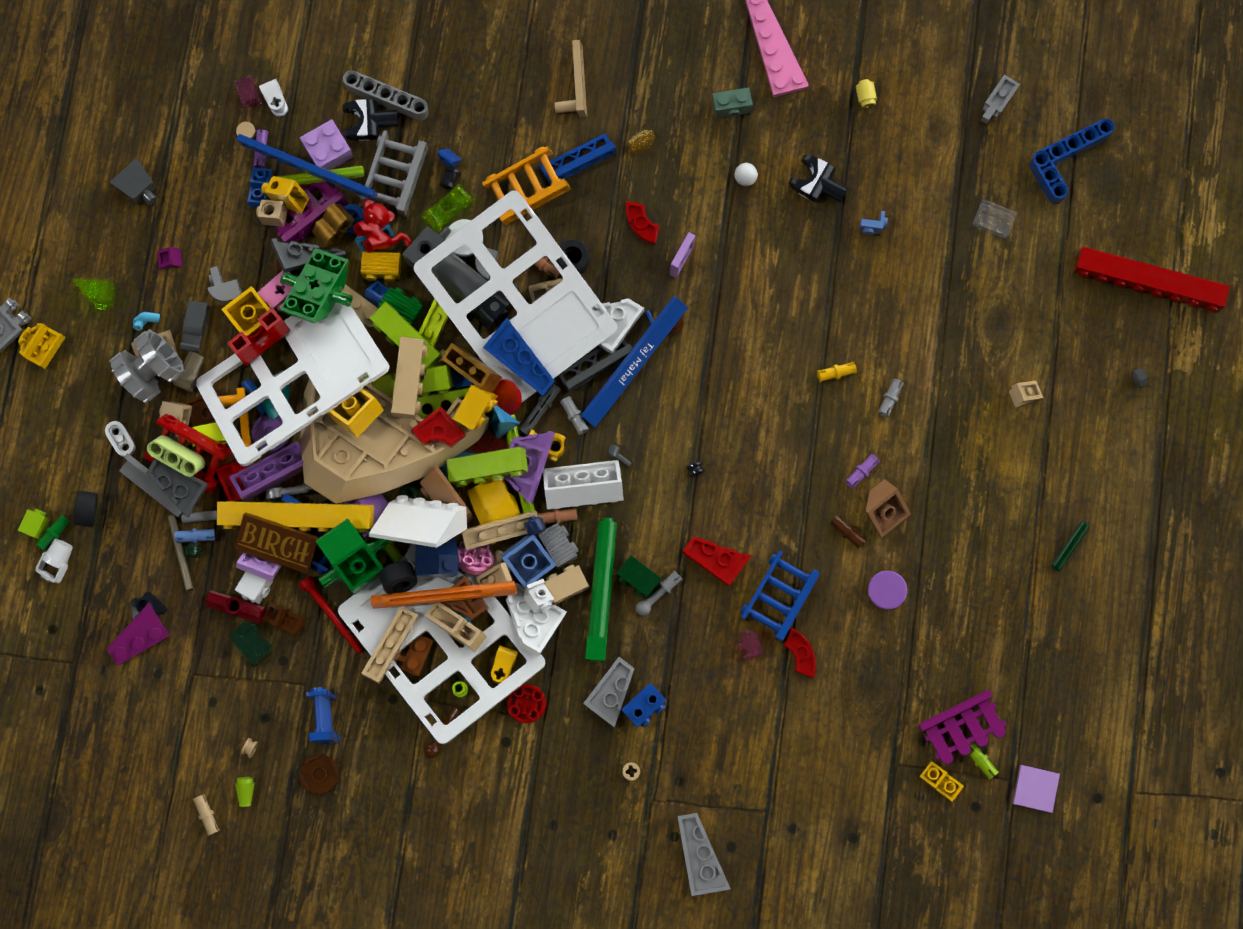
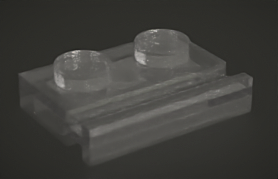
(994, 218)

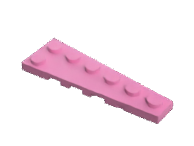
(778, 59)

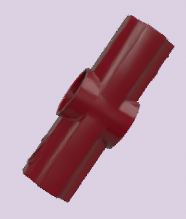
(225, 603)

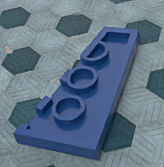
(516, 355)

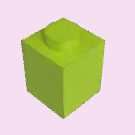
(34, 523)

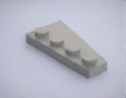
(701, 862)

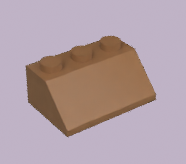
(438, 488)

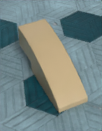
(456, 626)

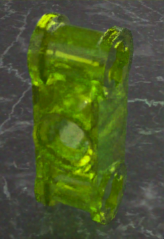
(457, 199)

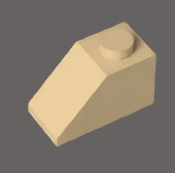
(178, 410)

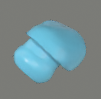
(144, 317)

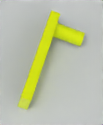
(433, 323)

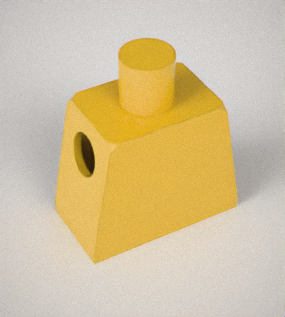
(286, 191)

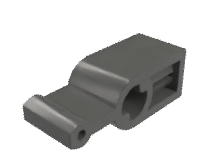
(194, 326)

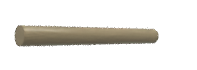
(180, 554)

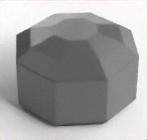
(1139, 377)

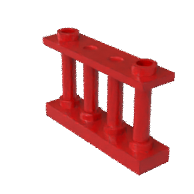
(202, 443)

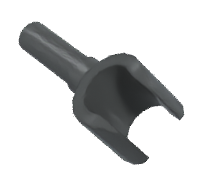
(613, 452)

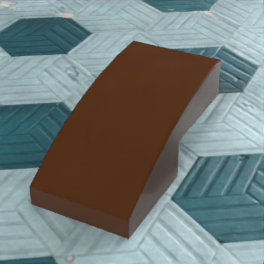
(284, 619)

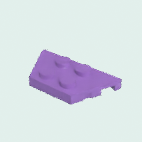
(537, 451)

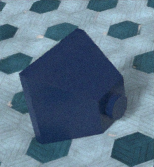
(437, 561)

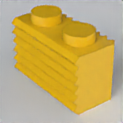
(381, 265)

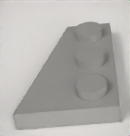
(610, 692)

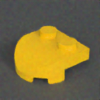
(40, 344)

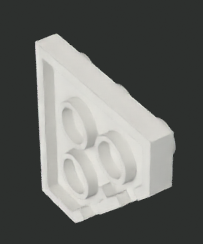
(625, 315)
(533, 629)

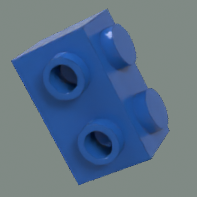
(642, 704)

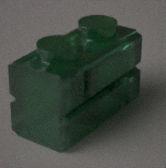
(250, 643)

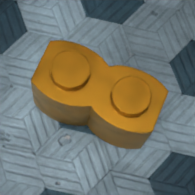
(332, 225)

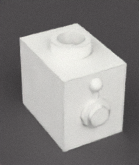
(253, 587)

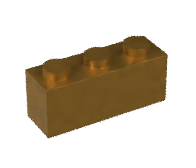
(471, 368)

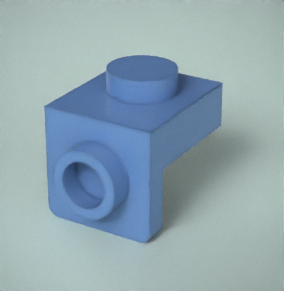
(872, 227)

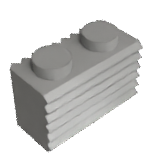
(558, 545)

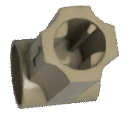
(192, 367)

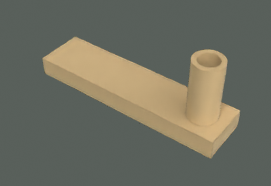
(580, 103)
(496, 530)
(390, 645)

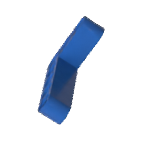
(1065, 152)

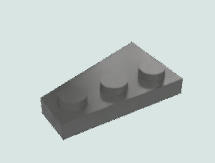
(180, 489)

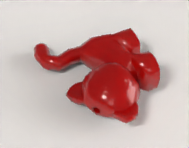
(376, 219)

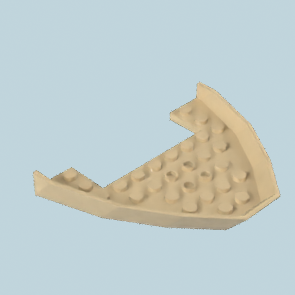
(377, 460)

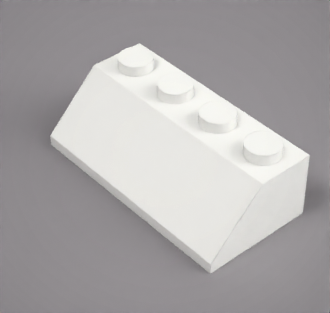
(583, 484)

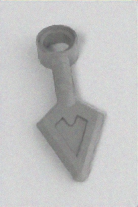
(277, 493)

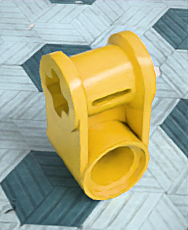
(504, 661)

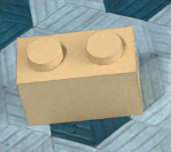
(566, 584)

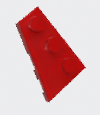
(716, 560)

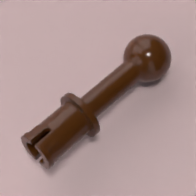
(432, 749)

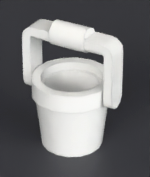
(56, 556)

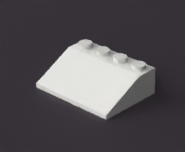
(420, 521)

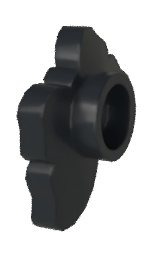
(138, 605)

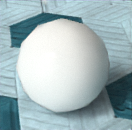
(746, 174)

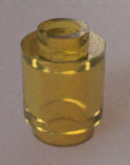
(641, 140)

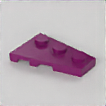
(139, 635)

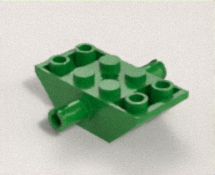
(317, 287)
(350, 557)

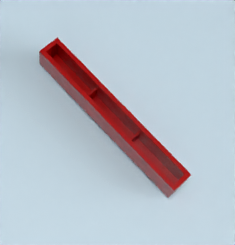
(1151, 279)

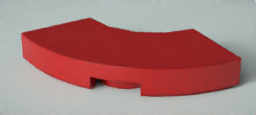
(640, 223)
(802, 653)

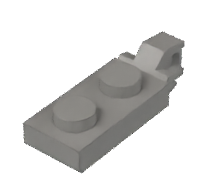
(999, 98)

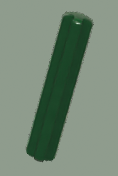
(1070, 546)

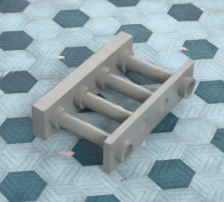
(412, 169)

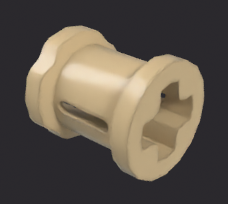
(634, 766)

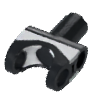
(370, 119)
(819, 182)

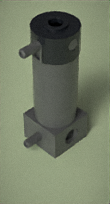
(459, 278)

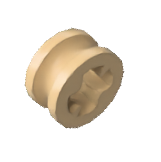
(249, 748)

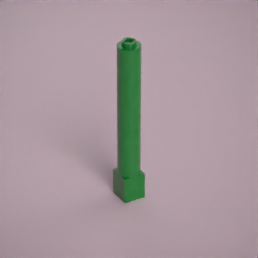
(601, 590)

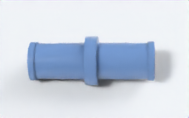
(194, 536)

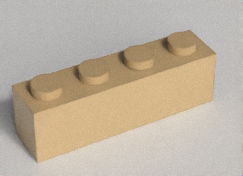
(408, 377)

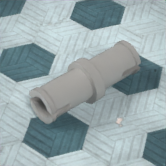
(890, 398)
(574, 415)

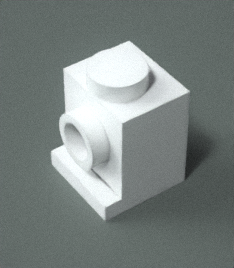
(538, 596)

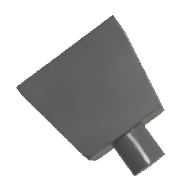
(135, 183)

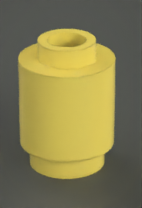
(866, 94)

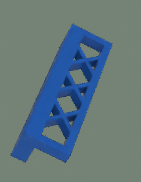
(583, 162)

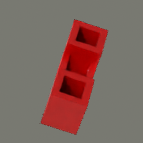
(251, 346)

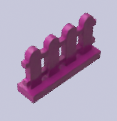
(304, 223)
(969, 718)

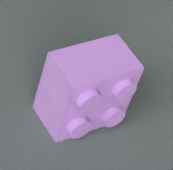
(326, 146)

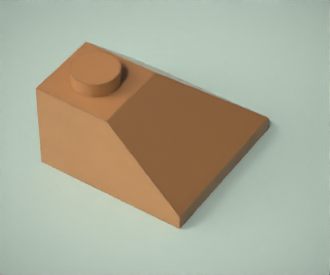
(886, 507)

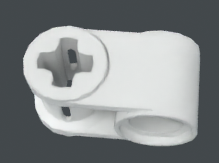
(273, 95)

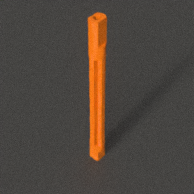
(444, 594)

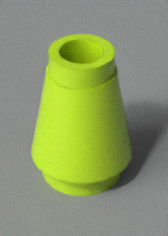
(244, 790)

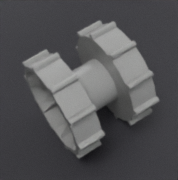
(139, 373)

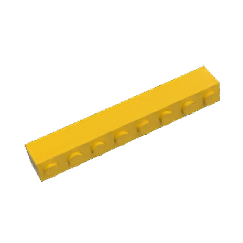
(297, 514)

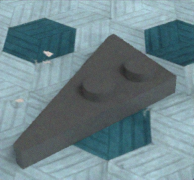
(295, 255)

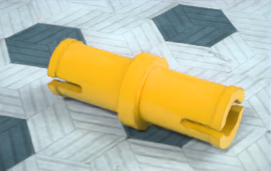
(836, 371)

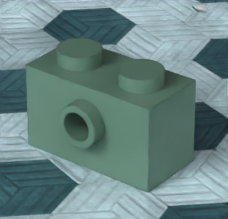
(732, 103)

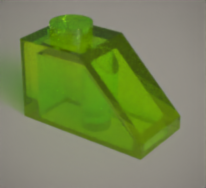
(98, 292)

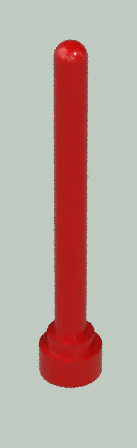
(309, 586)

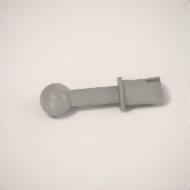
(644, 607)

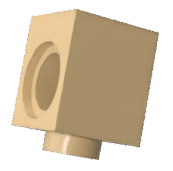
(277, 218)

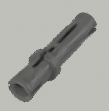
(552, 391)

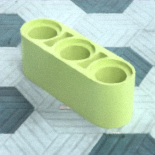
(186, 462)

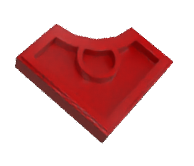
(438, 428)

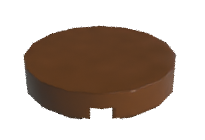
(319, 774)

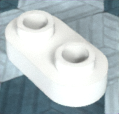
(121, 439)

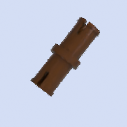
(848, 531)

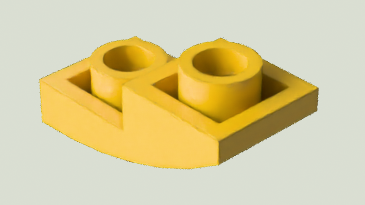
(941, 781)

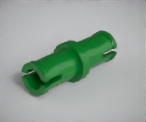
(52, 533)

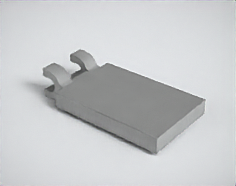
(9, 324)

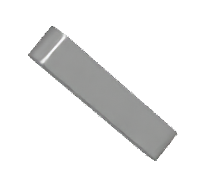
(381, 88)

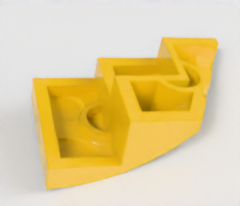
(493, 501)

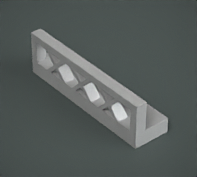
(137, 473)

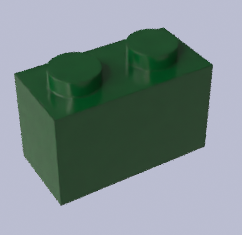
(638, 577)

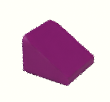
(169, 258)

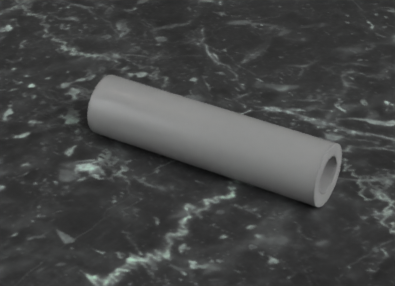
(200, 516)

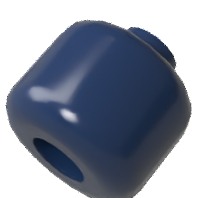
(534, 525)

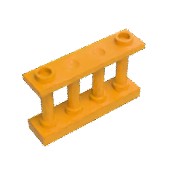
(541, 195)

